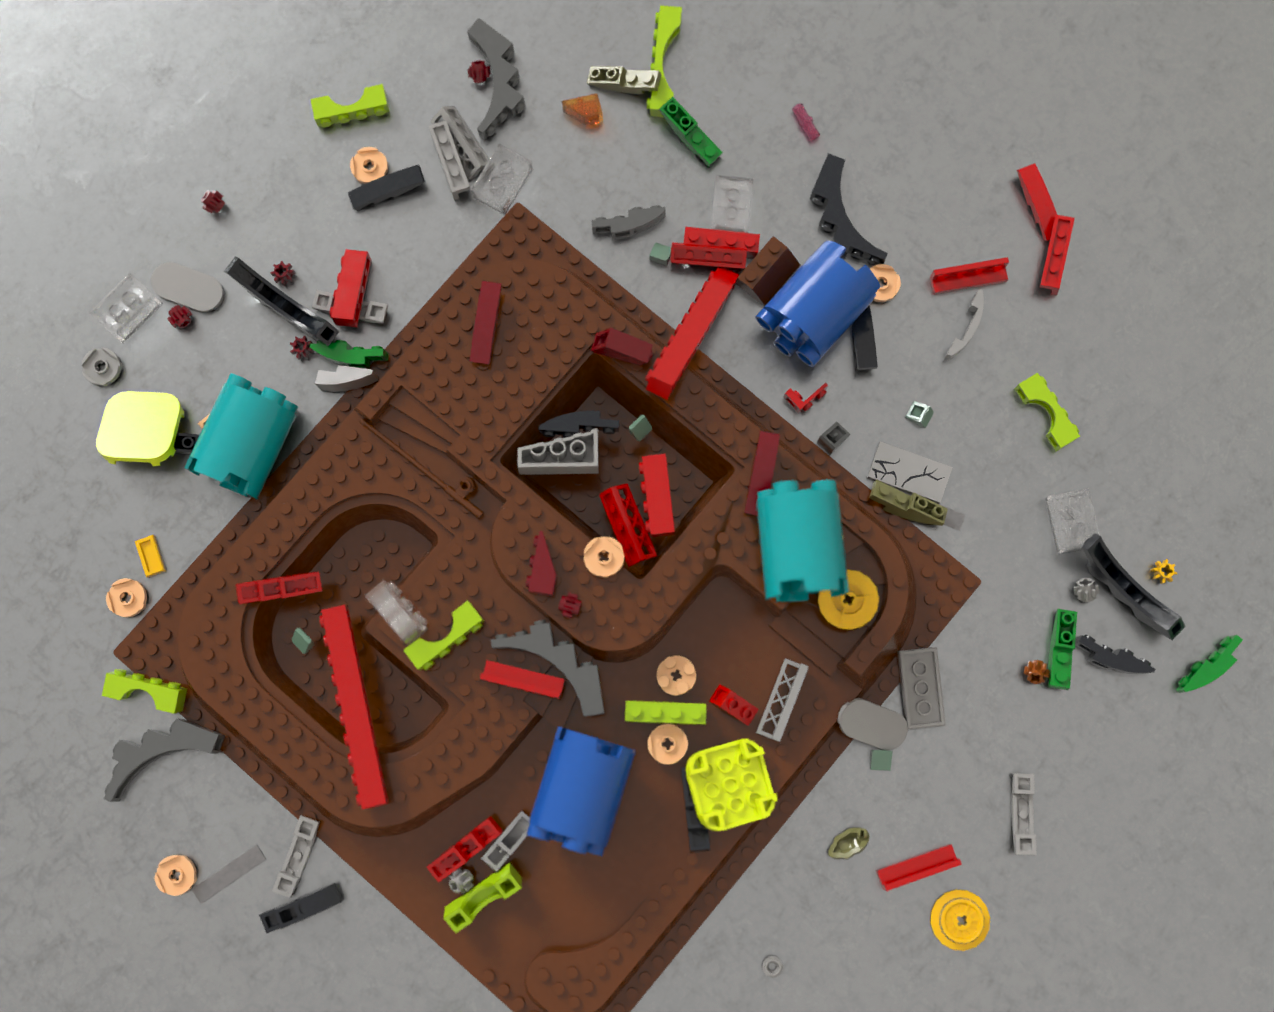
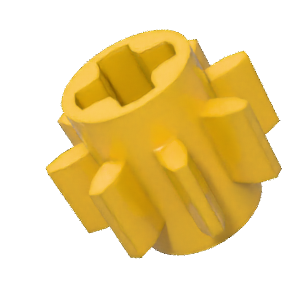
(1168, 568)

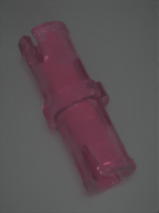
(806, 121)

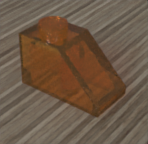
(584, 109)

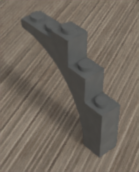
(505, 76)
(540, 642)
(134, 757)

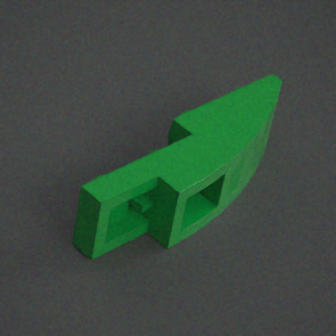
(687, 130)
(342, 354)
(1061, 649)
(1207, 671)

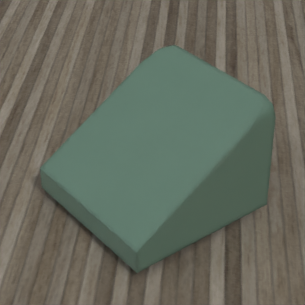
(660, 254)
(920, 414)
(640, 428)
(302, 641)
(881, 760)

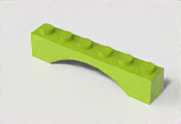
(668, 28)

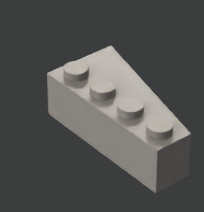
(562, 456)

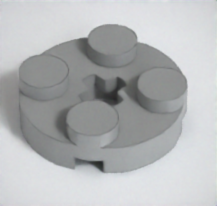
(109, 374)

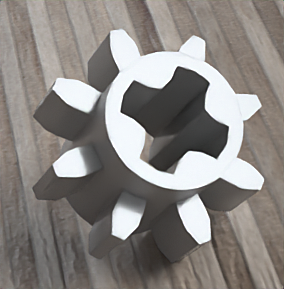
(1086, 590)
(461, 880)

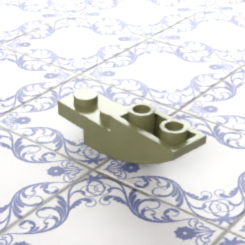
(621, 80)
(909, 507)

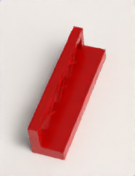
(1057, 253)
(708, 255)
(969, 275)
(624, 525)
(523, 679)
(918, 867)

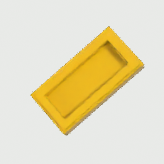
(150, 556)

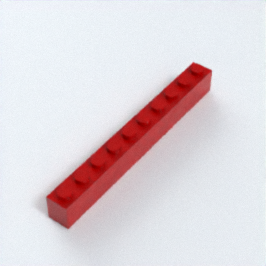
(691, 332)
(354, 707)

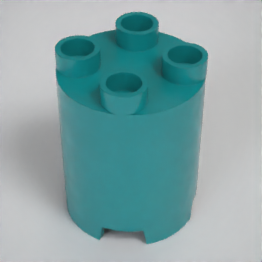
(242, 436)
(801, 541)

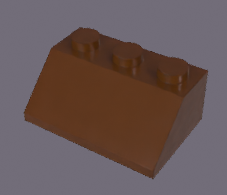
(768, 271)

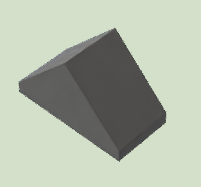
(833, 438)

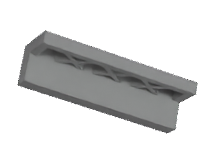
(464, 138)
(449, 158)
(789, 703)

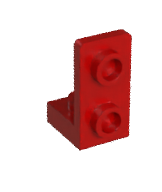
(795, 399)
(734, 704)

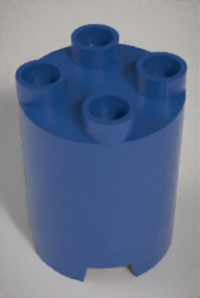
(818, 304)
(580, 792)

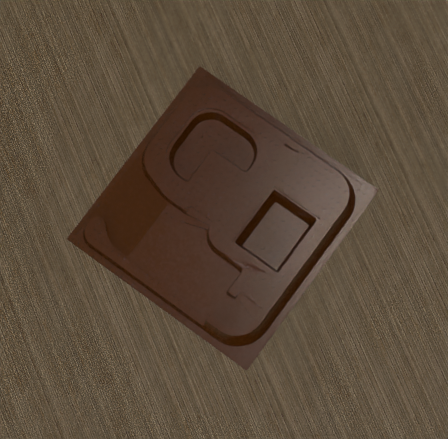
(467, 749)

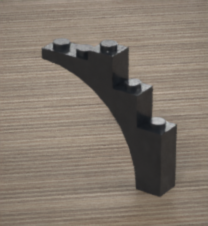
(828, 192)
(281, 303)
(1124, 588)

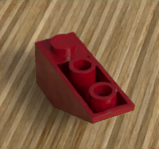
(543, 573)

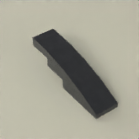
(386, 186)
(864, 341)
(697, 833)

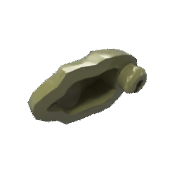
(849, 843)

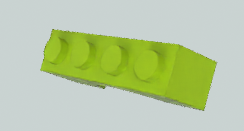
(371, 103)
(1035, 391)
(464, 621)
(166, 696)
(665, 712)
(466, 907)

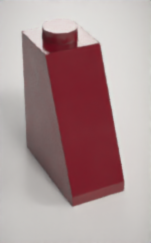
(622, 347)

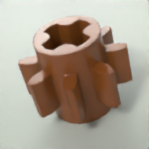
(1036, 671)

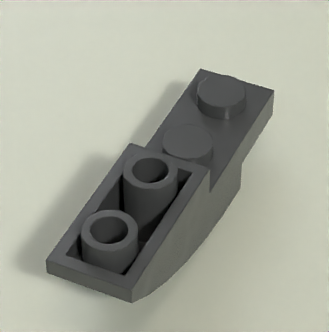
(636, 222)

